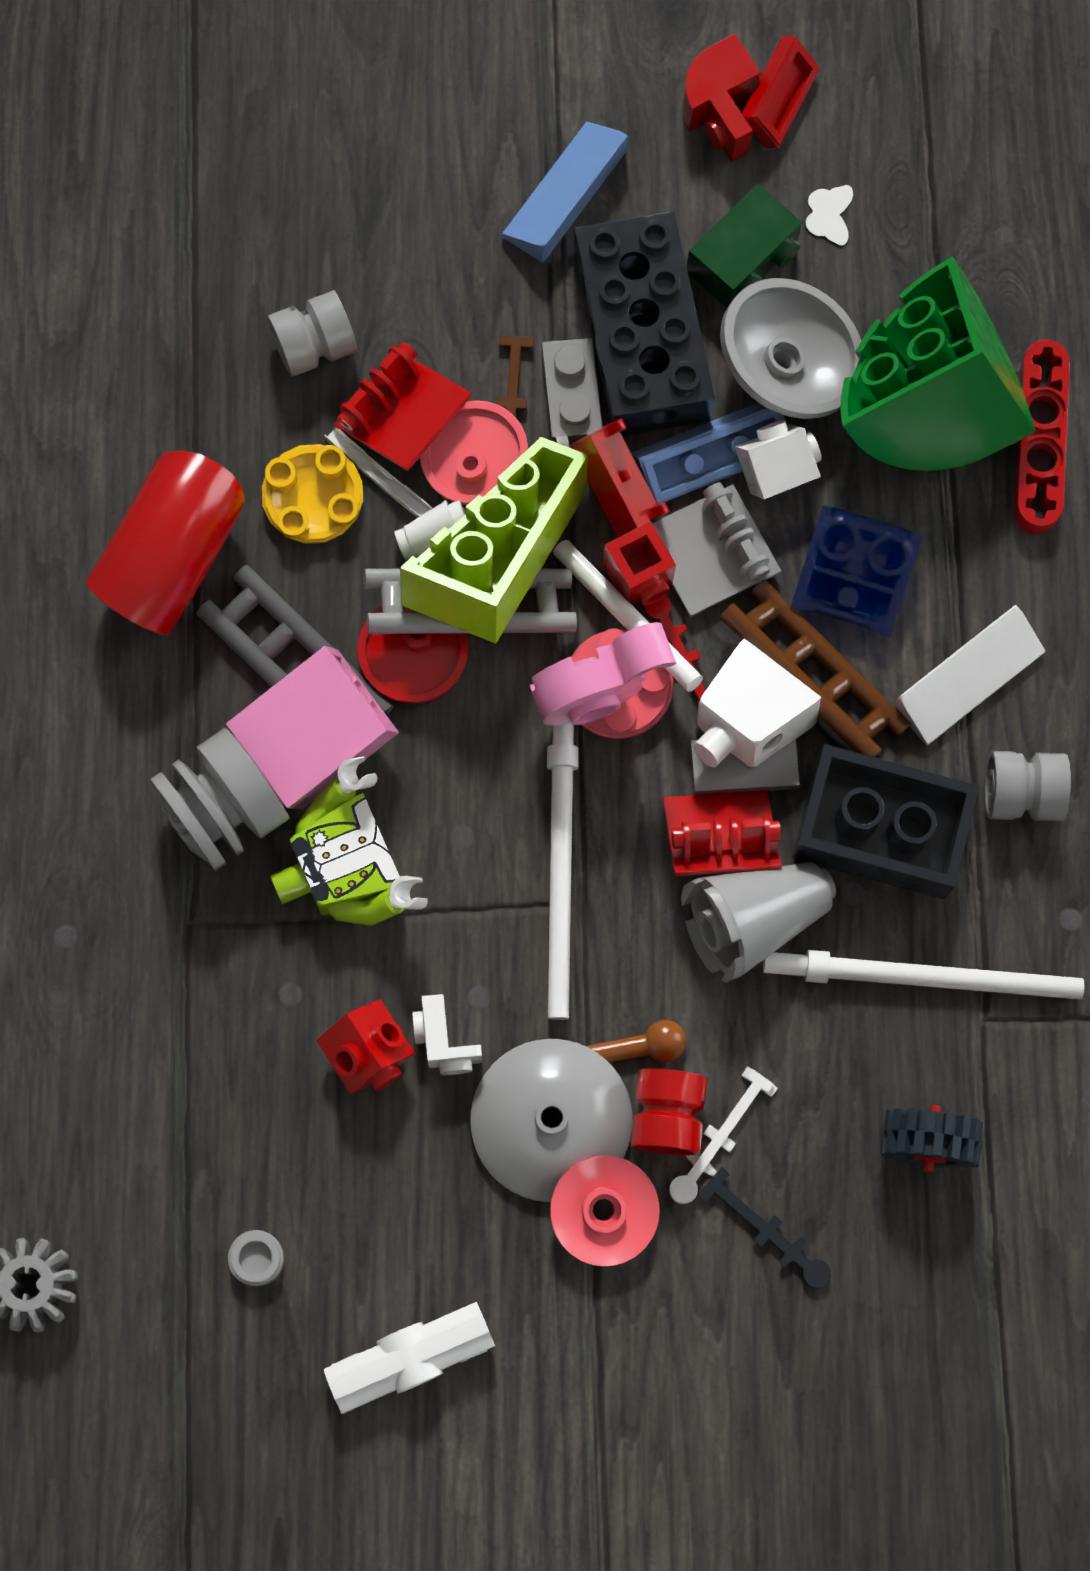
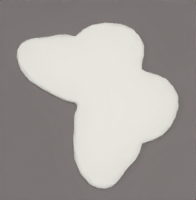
(826, 217)

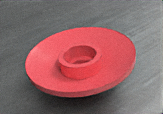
(625, 1230)

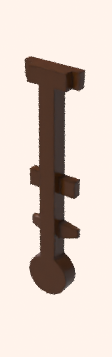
(516, 344)

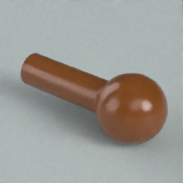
(662, 1042)

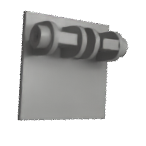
(715, 549)

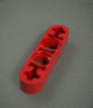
(1048, 437)

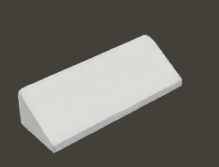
(970, 675)

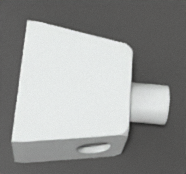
(752, 709)

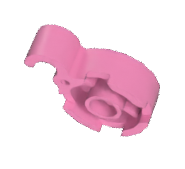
(598, 686)

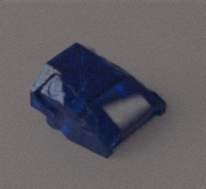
(856, 569)

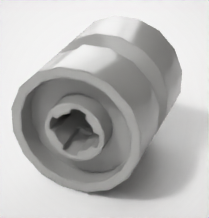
(313, 333)
(1033, 786)

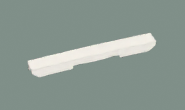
(378, 474)

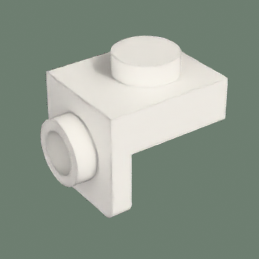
(432, 1029)

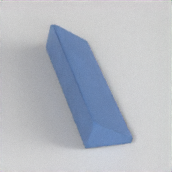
(566, 190)
(701, 453)

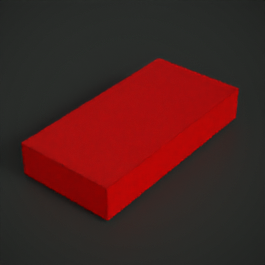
(780, 91)

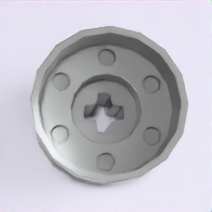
(219, 799)

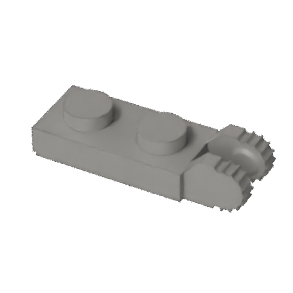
(571, 389)

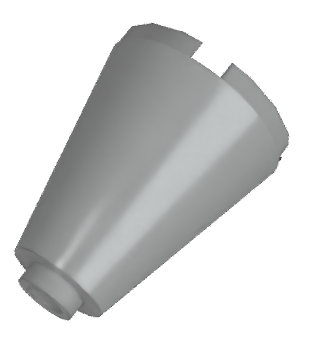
(753, 913)

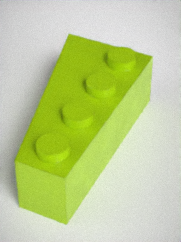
(494, 552)

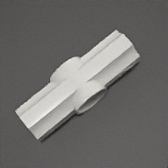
(409, 1358)

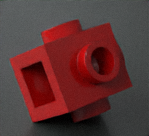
(366, 1048)

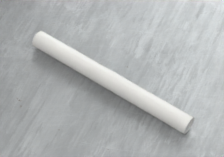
(619, 607)

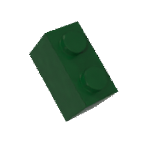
(744, 245)

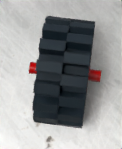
(932, 1138)

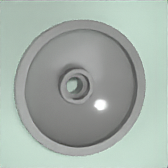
(802, 332)
(542, 1076)

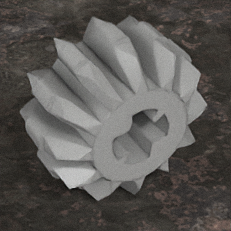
(49, 1284)

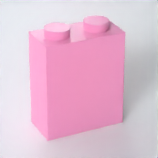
(311, 726)

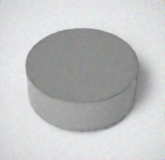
(256, 1258)

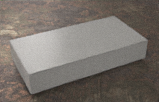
(733, 775)

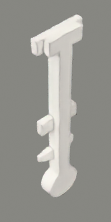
(684, 1187)

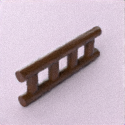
(844, 674)

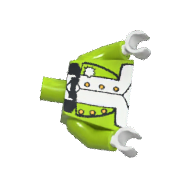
(345, 857)

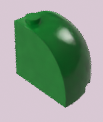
(934, 380)

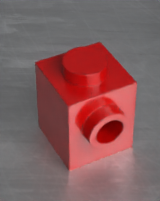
(640, 565)

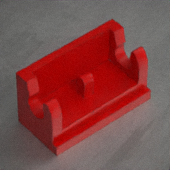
(617, 479)

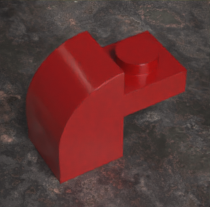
(714, 87)

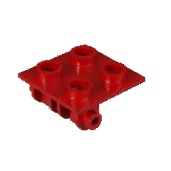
(401, 407)
(722, 833)

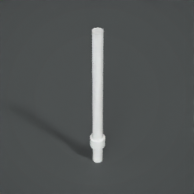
(562, 760)
(819, 966)

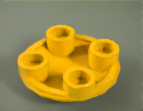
(312, 493)

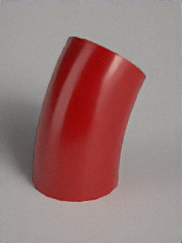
(168, 540)

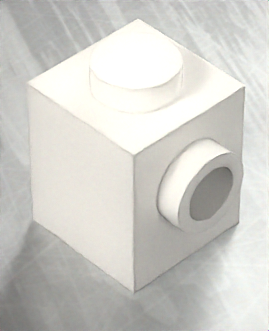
(778, 459)

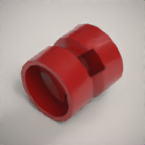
(669, 1110)

